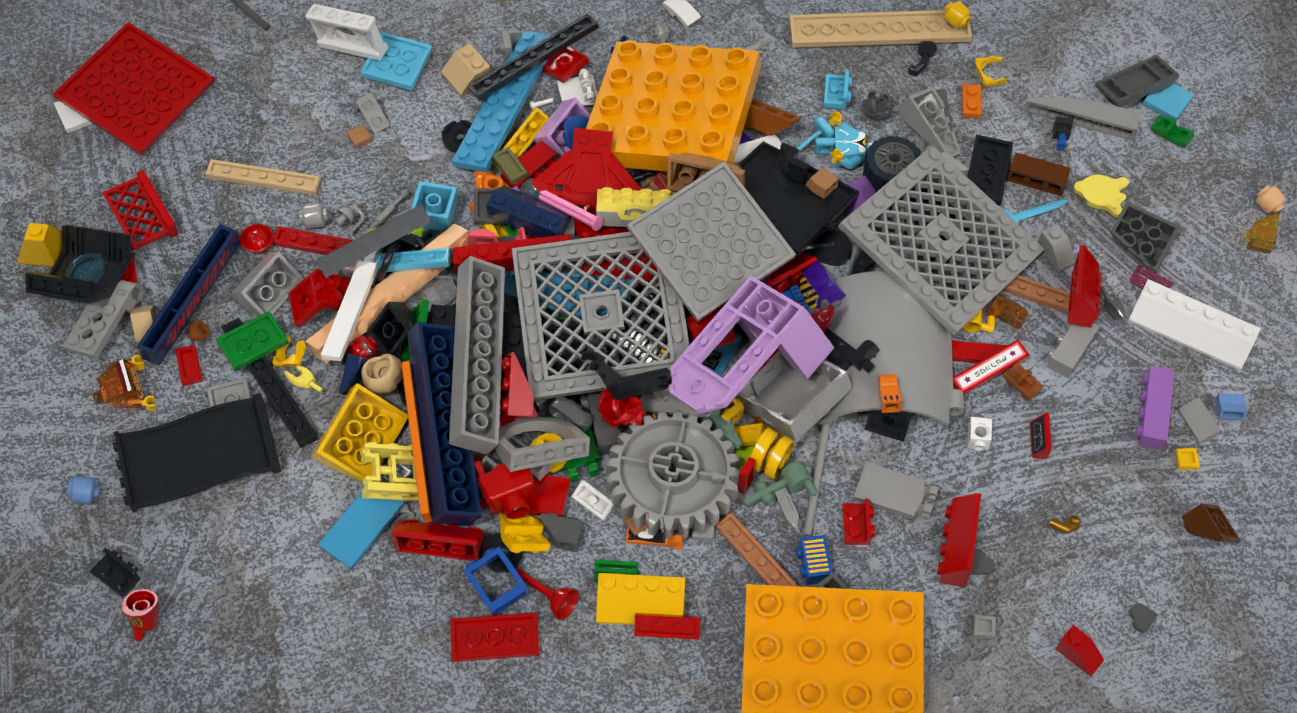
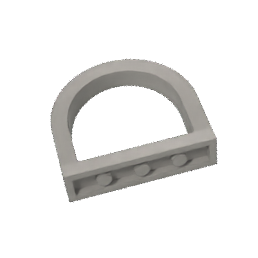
(572, 446)

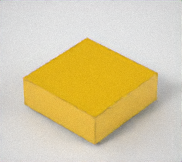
(1187, 459)

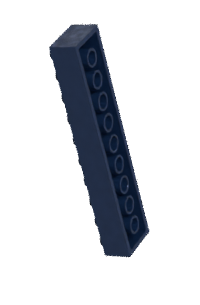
(447, 467)

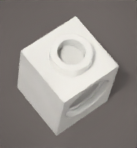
(979, 426)

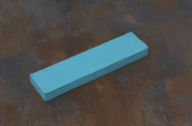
(418, 259)

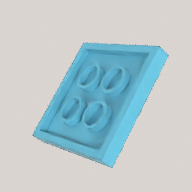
(400, 63)

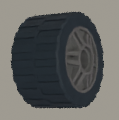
(887, 159)

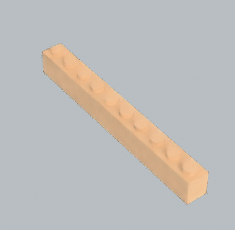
(394, 288)

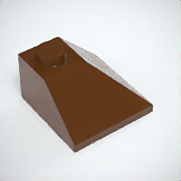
(1210, 523)

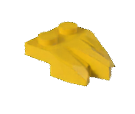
(523, 534)

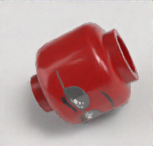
(363, 347)

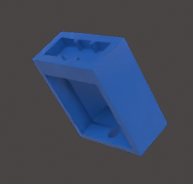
(506, 599)

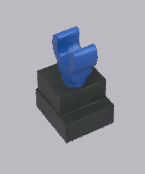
(1061, 131)

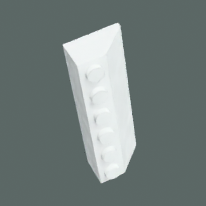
(1194, 324)

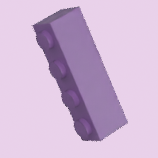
(1155, 407)

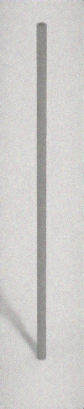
(820, 458)

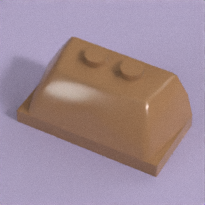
(689, 167)

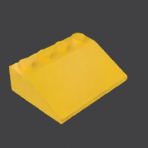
(359, 420)

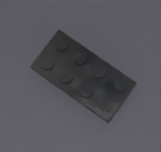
(990, 166)

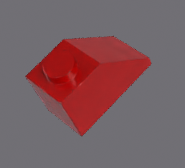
(1080, 650)

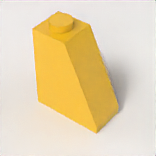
(40, 245)

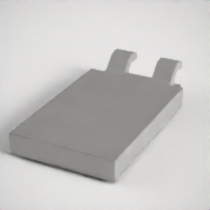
(894, 491)

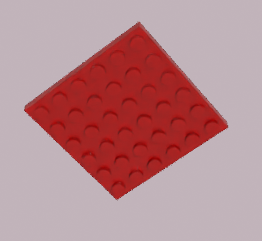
(134, 88)

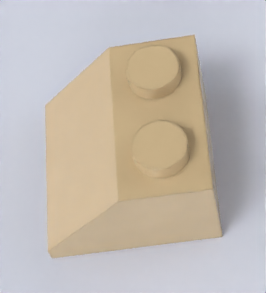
(465, 68)

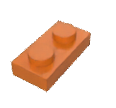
(971, 101)

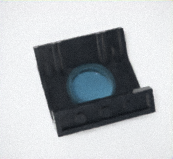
(87, 266)

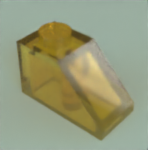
(1263, 234)

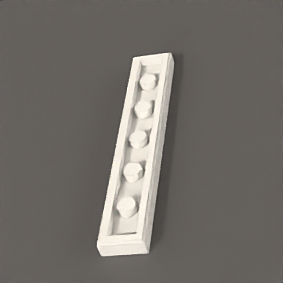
(349, 311)

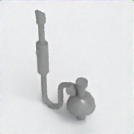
(347, 214)

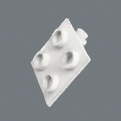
(579, 87)

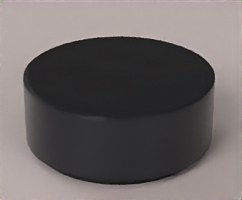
(927, 48)

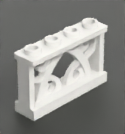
(326, 19)

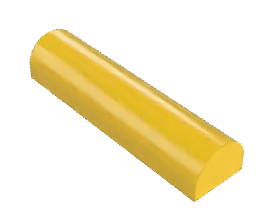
(525, 134)

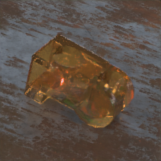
(1008, 311)

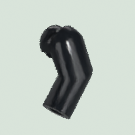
(916, 70)

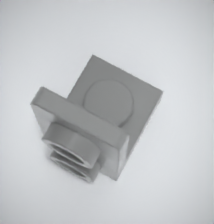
(371, 112)

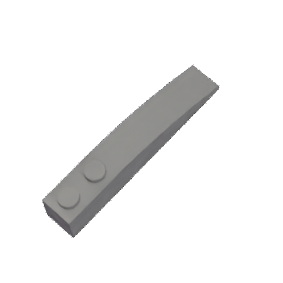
(1088, 114)

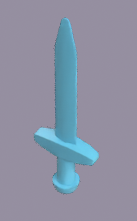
(1035, 211)

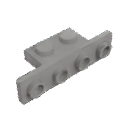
(665, 401)

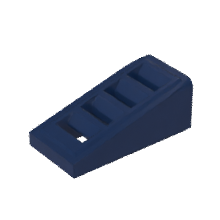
(352, 372)

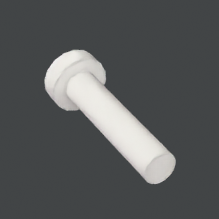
(535, 104)

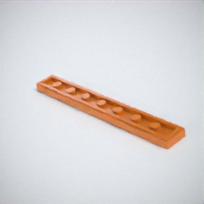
(416, 442)

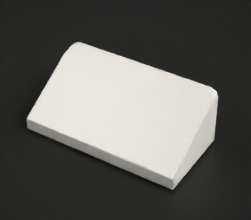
(594, 499)

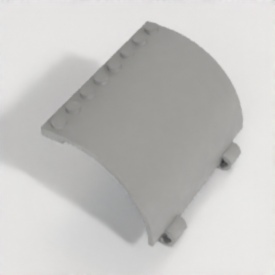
(909, 344)

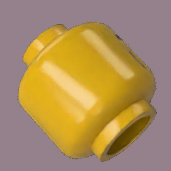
(957, 14)

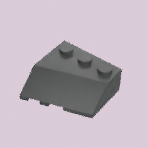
(1144, 234)

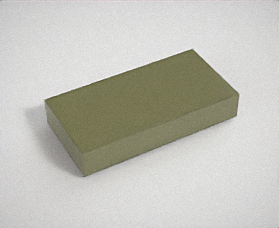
(510, 165)

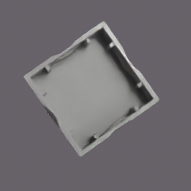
(790, 399)

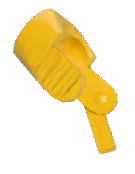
(980, 63)
(294, 360)

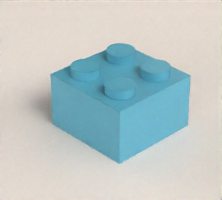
(439, 203)

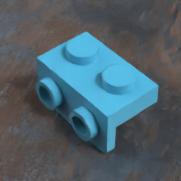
(836, 90)

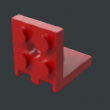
(316, 293)

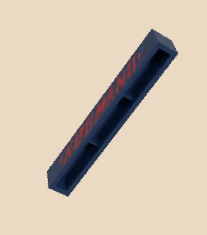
(188, 295)

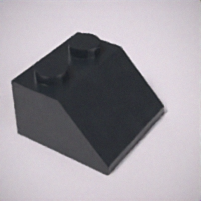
(392, 326)

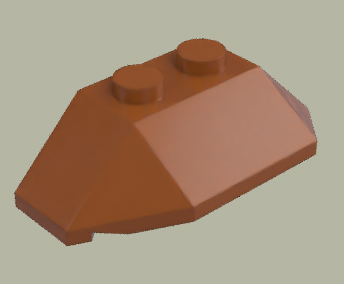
(768, 118)

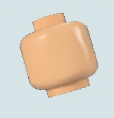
(1270, 199)

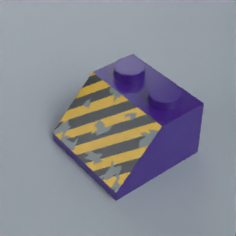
(818, 285)

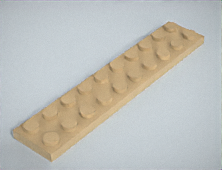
(874, 29)

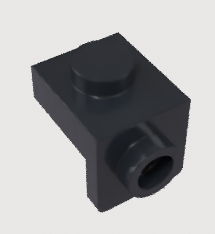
(425, 239)

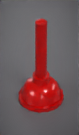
(560, 601)

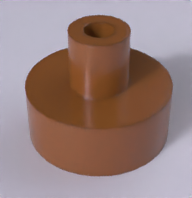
(199, 331)

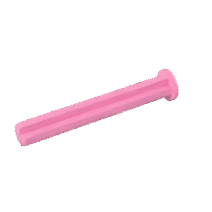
(595, 222)

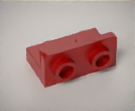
(857, 523)

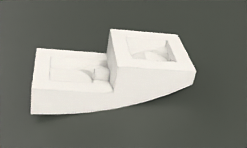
(683, 11)

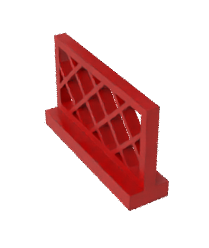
(152, 200)

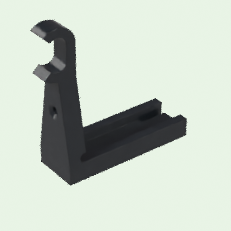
(630, 385)

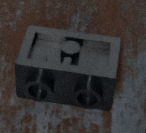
(116, 573)

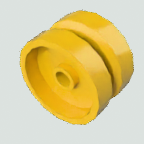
(772, 453)

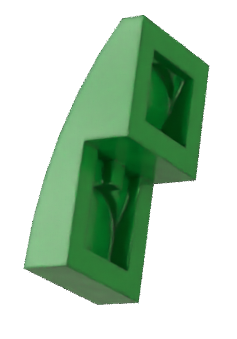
(1168, 130)

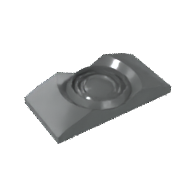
(1137, 81)

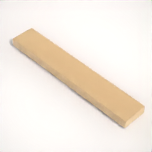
(263, 177)

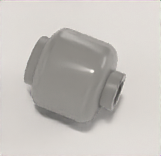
(313, 215)

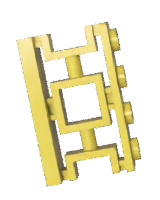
(397, 488)

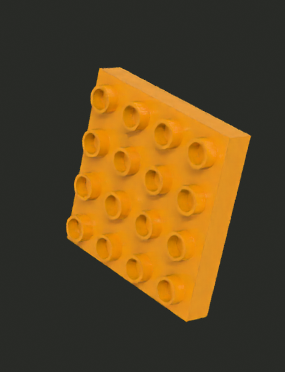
(674, 101)
(833, 650)

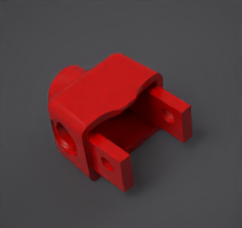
(507, 490)

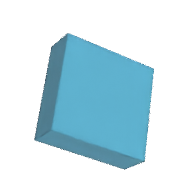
(824, 145)

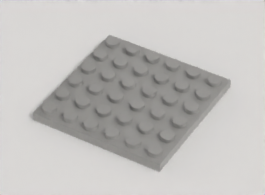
(710, 240)

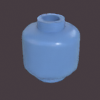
(82, 490)

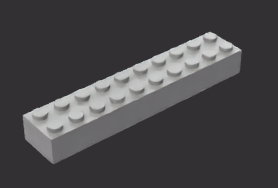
(477, 356)

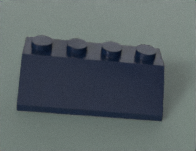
(525, 211)

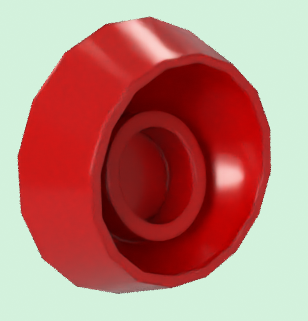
(256, 238)

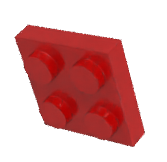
(565, 64)

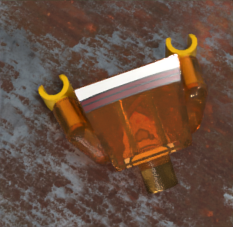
(121, 385)

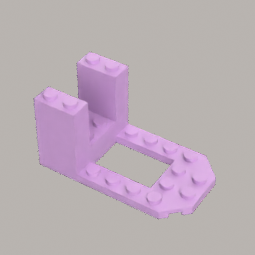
(770, 323)

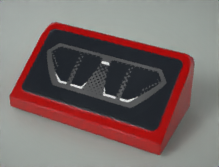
(1040, 437)

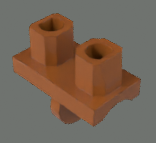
(1022, 381)

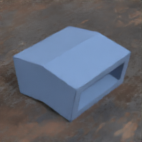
(1231, 406)

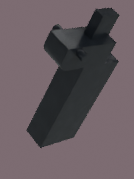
(846, 356)

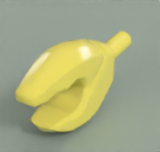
(305, 380)

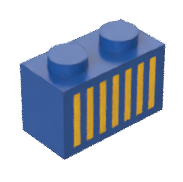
(814, 559)

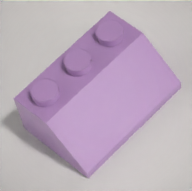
(553, 129)

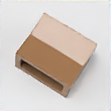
(823, 183)

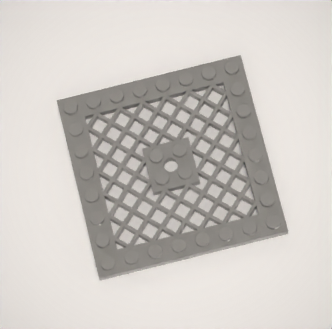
(583, 250)
(950, 313)

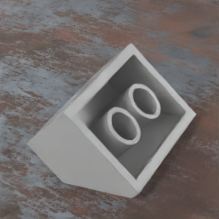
(267, 284)

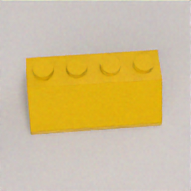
(624, 595)

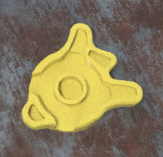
(1103, 192)

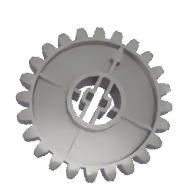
(673, 474)

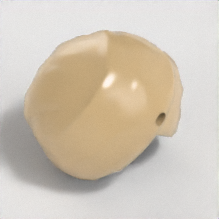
(382, 373)

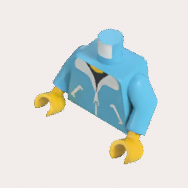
(849, 144)

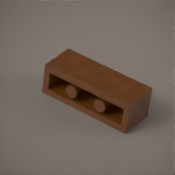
(1038, 174)

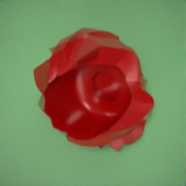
(620, 411)

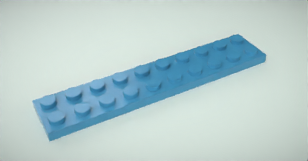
(498, 113)

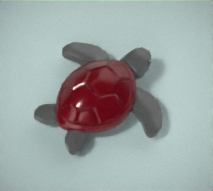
(825, 314)

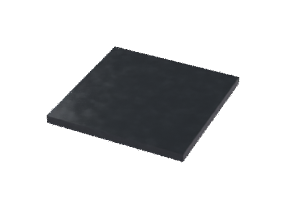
(789, 204)

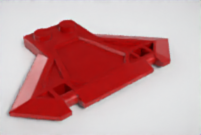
(585, 169)

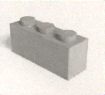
(1071, 348)

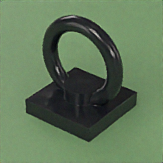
(403, 244)
(889, 424)

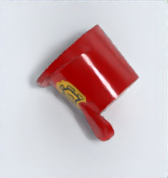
(141, 611)

